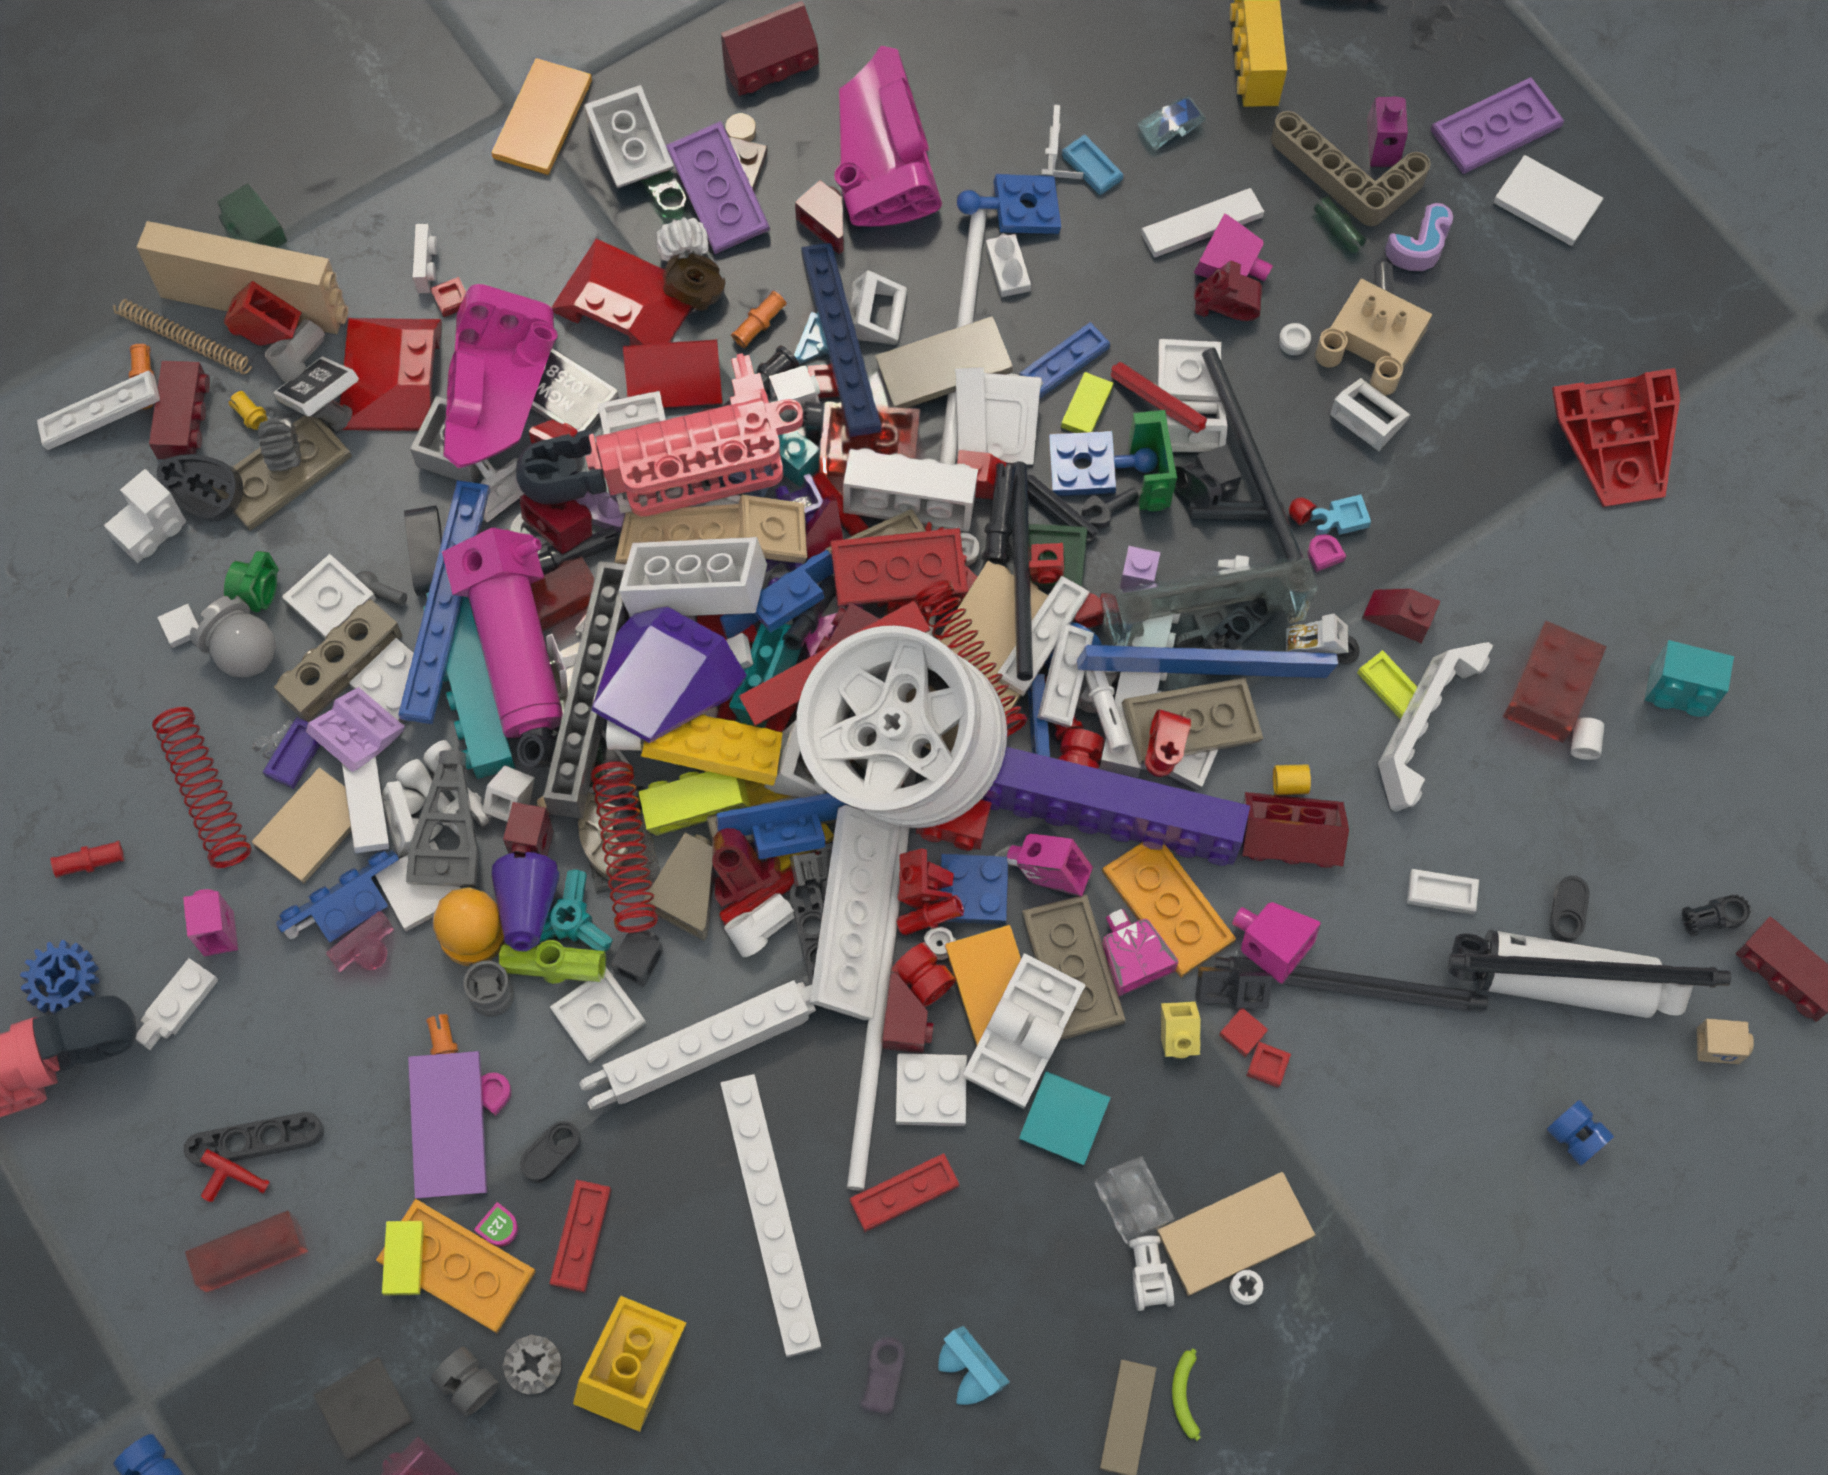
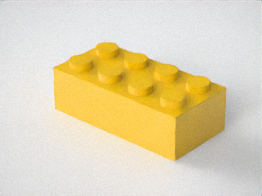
(1260, 51)

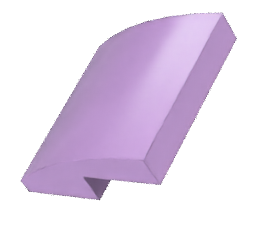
(355, 729)

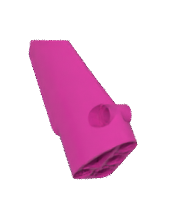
(883, 147)
(494, 371)

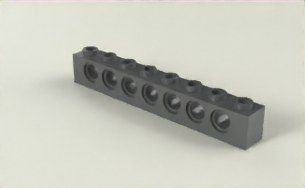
(580, 727)

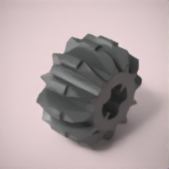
(279, 444)

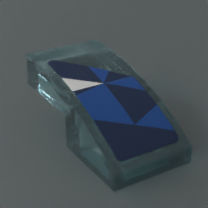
(1170, 120)

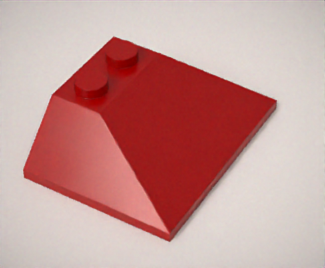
(622, 295)
(393, 372)

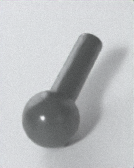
(371, 582)

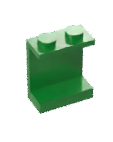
(1152, 432)

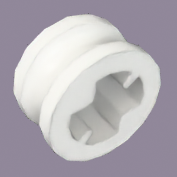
(1256, 1290)

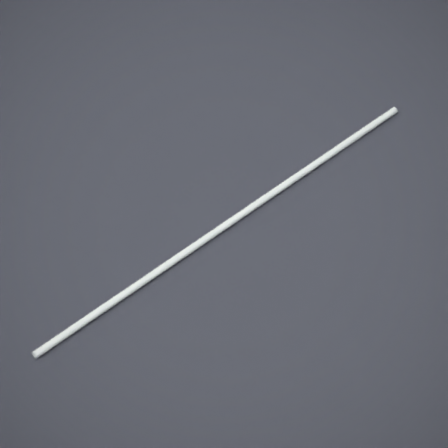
(875, 1026)

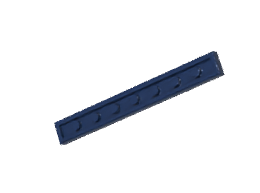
(841, 340)

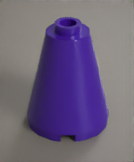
(524, 896)

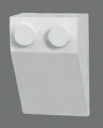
(628, 136)

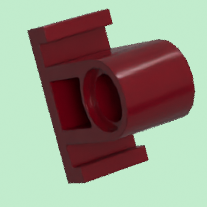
(1229, 294)
(740, 870)

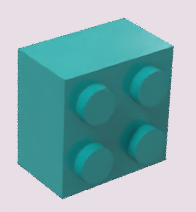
(1689, 678)

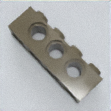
(334, 678)

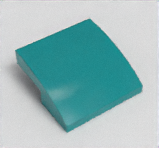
(1064, 1117)

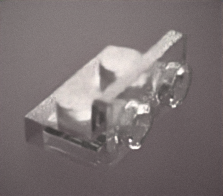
(1133, 1199)

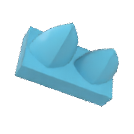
(983, 1375)

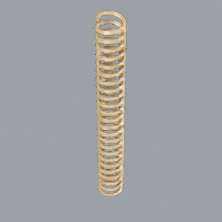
(192, 341)

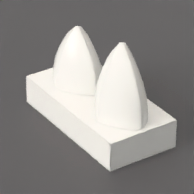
(1008, 265)
(398, 807)

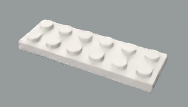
(854, 914)

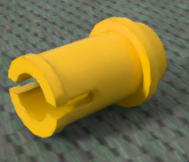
(247, 410)

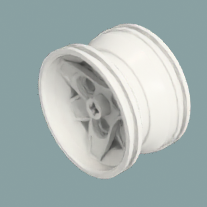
(848, 681)

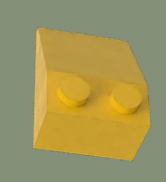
(629, 1363)

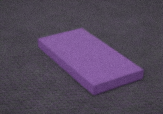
(1497, 125)
(718, 187)
(447, 1124)

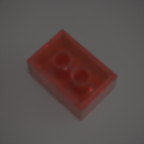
(897, 436)
(1554, 681)

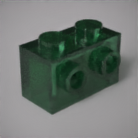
(250, 218)

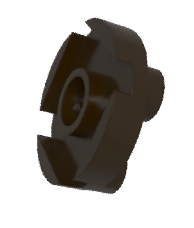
(679, 282)

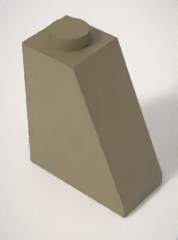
(686, 886)

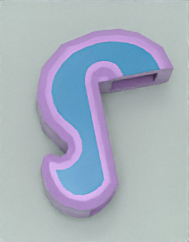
(1426, 251)

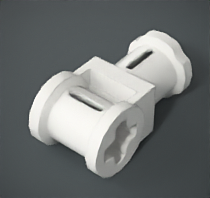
(1150, 1280)

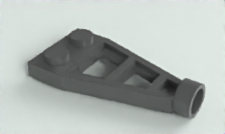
(445, 867)

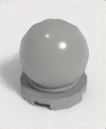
(234, 638)

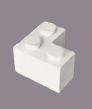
(147, 519)

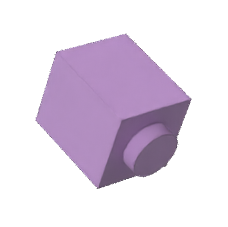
(1139, 567)

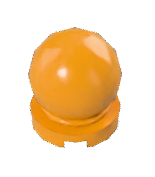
(468, 926)

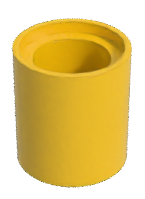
(1291, 779)

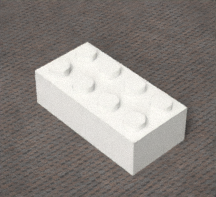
(893, 484)
(694, 576)

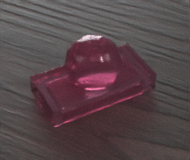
(363, 945)

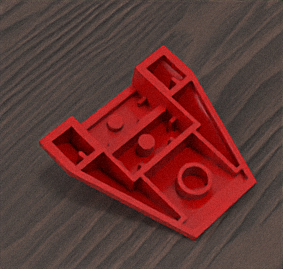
(1622, 433)

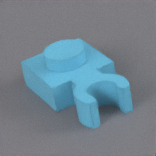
(1344, 514)

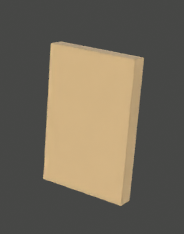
(307, 826)

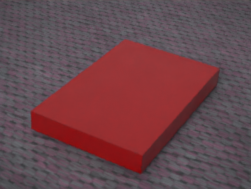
(680, 370)

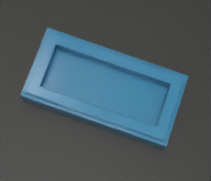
(1093, 163)

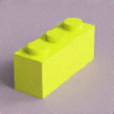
(690, 800)

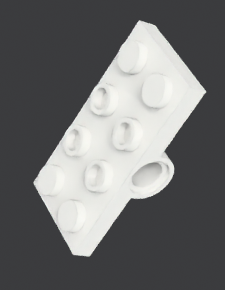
(631, 413)
(1023, 1031)

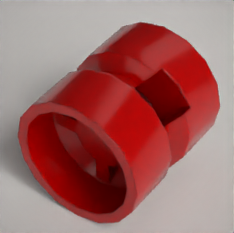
(1082, 747)
(921, 972)

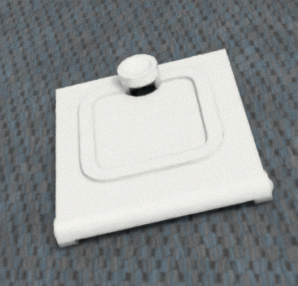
(1011, 416)

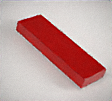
(904, 1192)
(580, 1236)

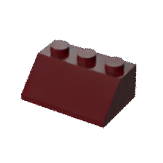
(769, 48)
(1295, 830)

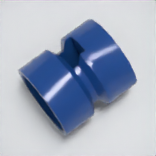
(1570, 1123)
(146, 1458)

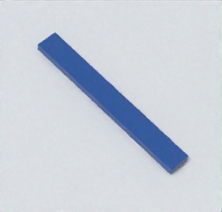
(441, 609)
(1206, 661)

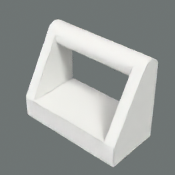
(861, 304)
(1364, 422)
(1210, 438)
(786, 781)

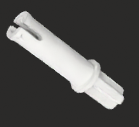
(1107, 711)

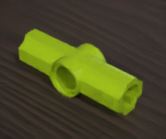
(570, 963)

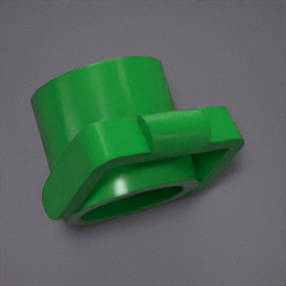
(252, 581)

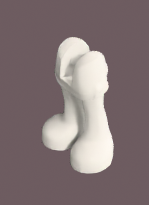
(416, 776)

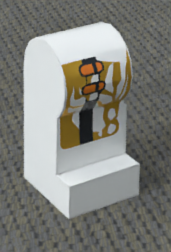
(1318, 636)

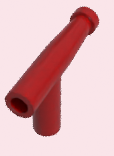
(223, 1169)

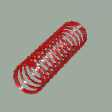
(939, 596)
(171, 730)
(610, 783)

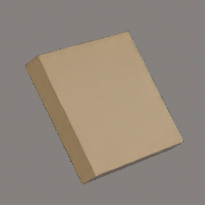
(776, 525)

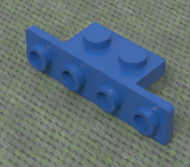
(784, 598)
(784, 825)
(344, 904)

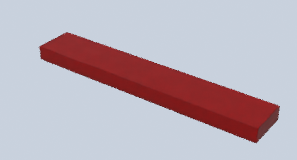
(786, 688)

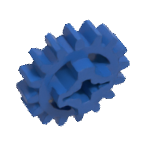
(51, 966)

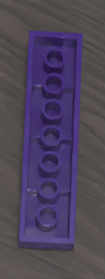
(1119, 806)

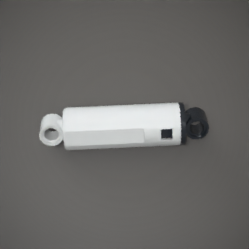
(1620, 997)

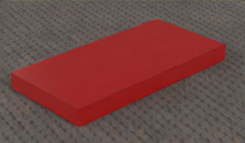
(897, 566)

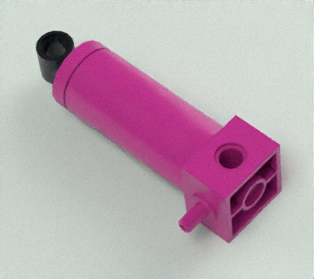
(497, 577)

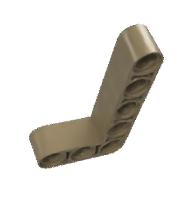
(1344, 173)

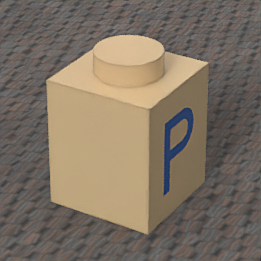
(1724, 1041)

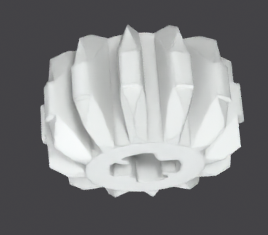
(682, 238)

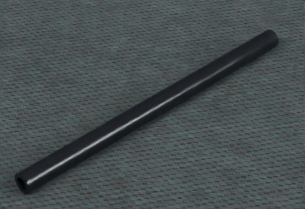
(1251, 454)
(1022, 584)

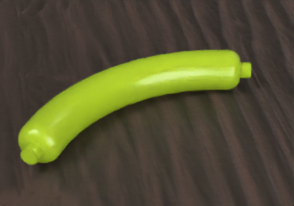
(1179, 1395)

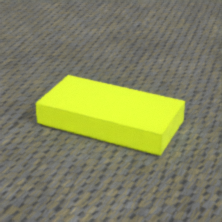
(1087, 404)
(1388, 682)
(403, 1258)

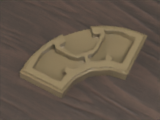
(590, 836)

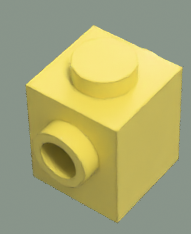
(1180, 1029)

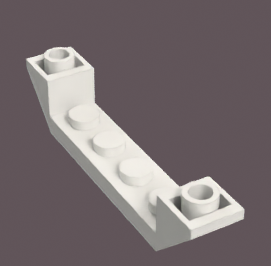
(1400, 781)

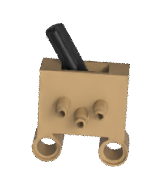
(1375, 328)

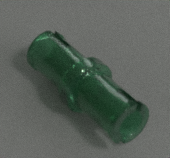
(1340, 224)

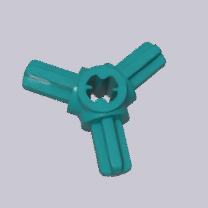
(573, 906)

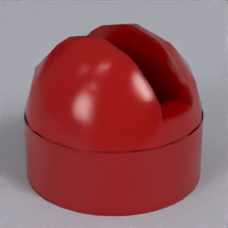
(1301, 510)

